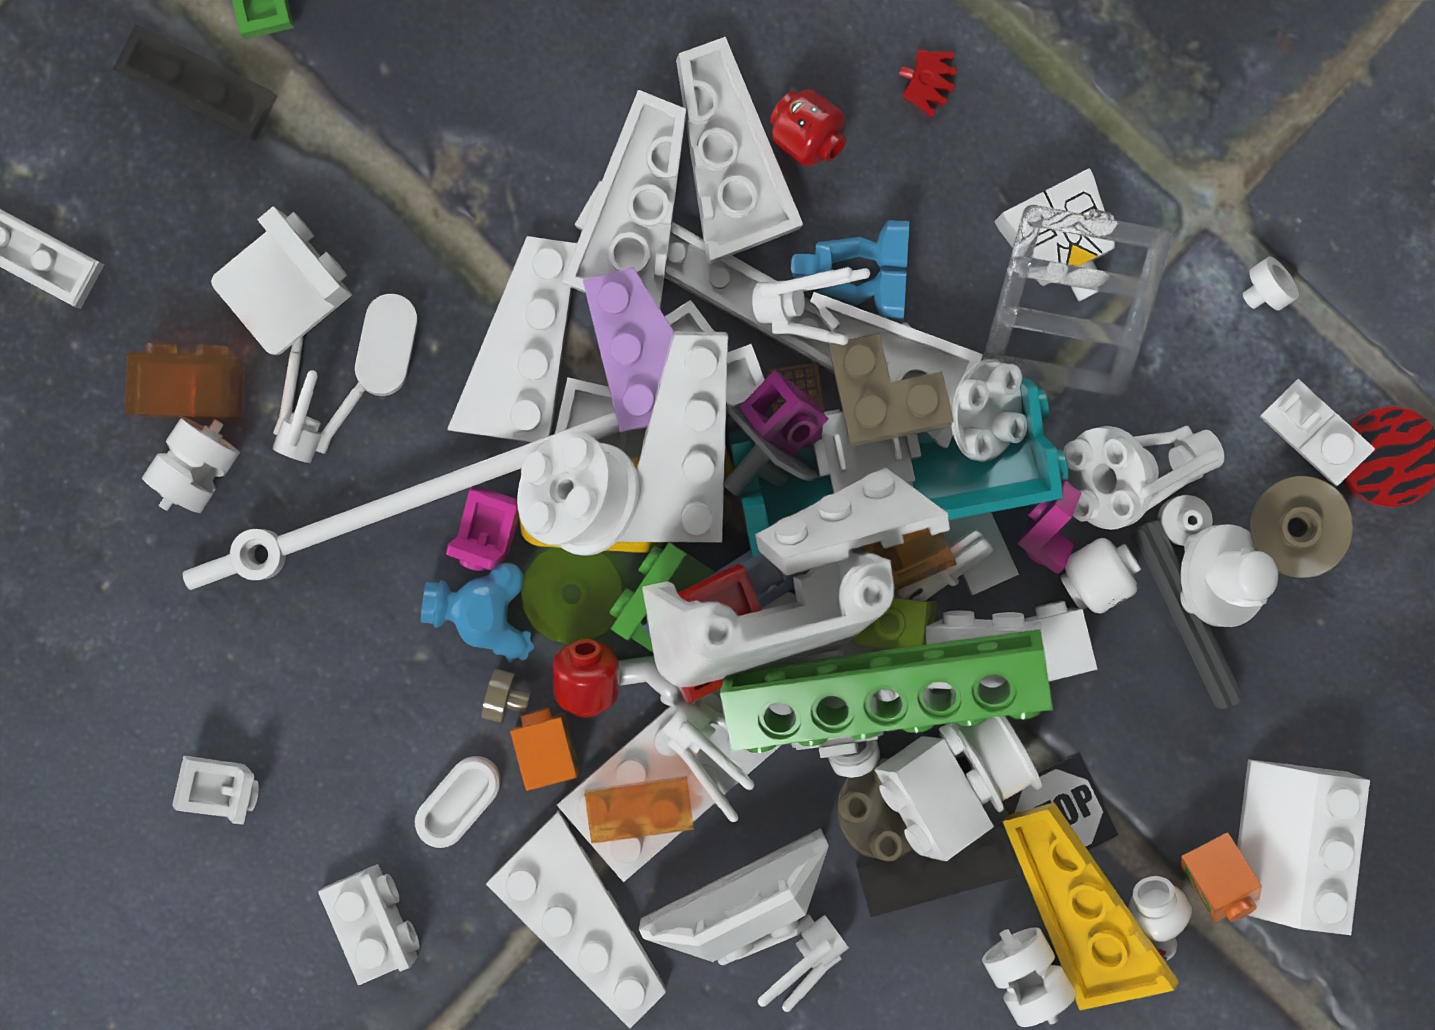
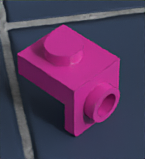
(485, 529)
(1041, 533)

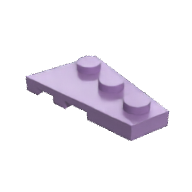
(631, 342)

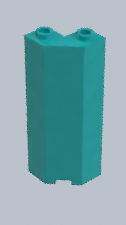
(962, 487)

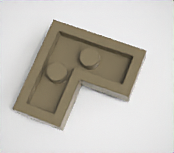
(881, 408)

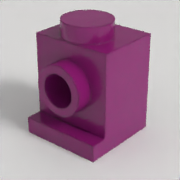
(794, 423)

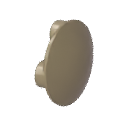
(869, 820)

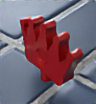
(928, 79)

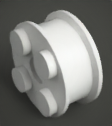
(577, 493)
(994, 757)

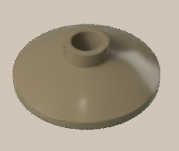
(1324, 522)

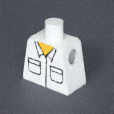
(1073, 195)

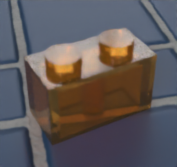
(184, 384)

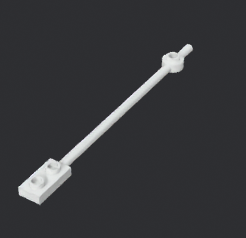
(742, 380)

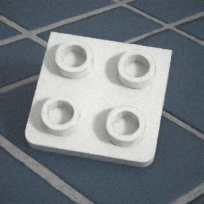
(281, 283)

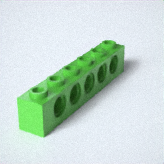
(906, 671)

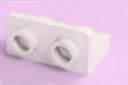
(370, 924)

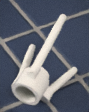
(783, 300)
(295, 431)
(1189, 459)
(692, 730)
(820, 949)

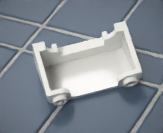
(711, 642)

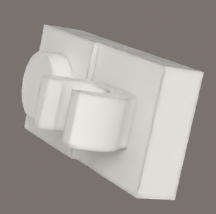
(1317, 433)

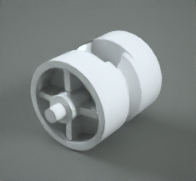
(188, 469)
(1033, 985)

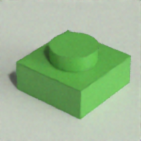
(262, 17)

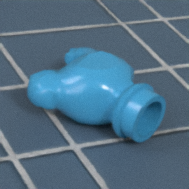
(481, 611)

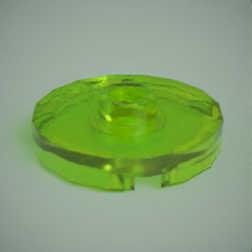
(549, 610)

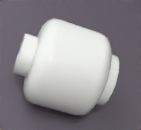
(1101, 575)

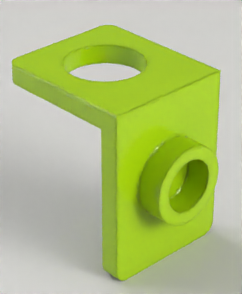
(899, 625)

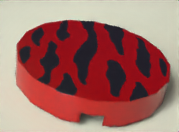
(1402, 461)

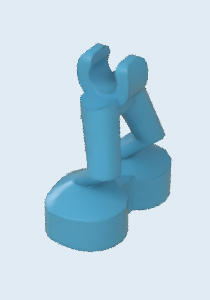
(888, 252)

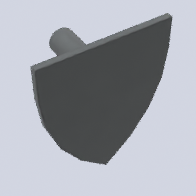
(765, 461)

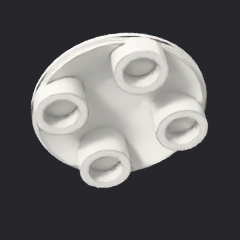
(988, 410)

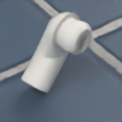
(645, 670)

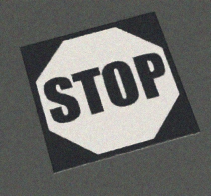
(1075, 795)

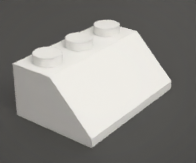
(1304, 843)

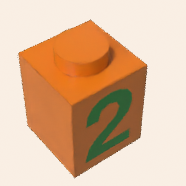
(544, 749)
(1222, 879)

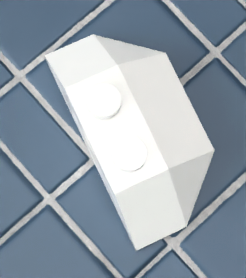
(742, 905)

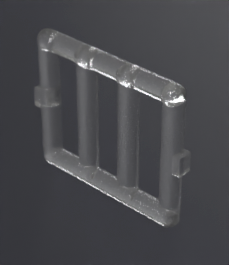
(1128, 337)

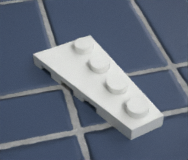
(733, 164)

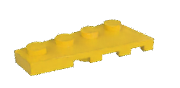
(1085, 917)

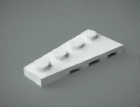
(635, 200)
(521, 357)
(685, 446)
(571, 911)

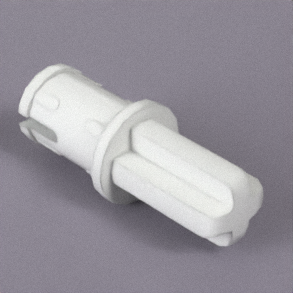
(966, 551)

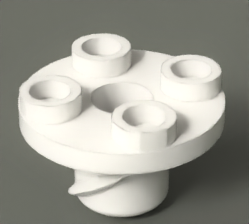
(1109, 473)
(1225, 576)

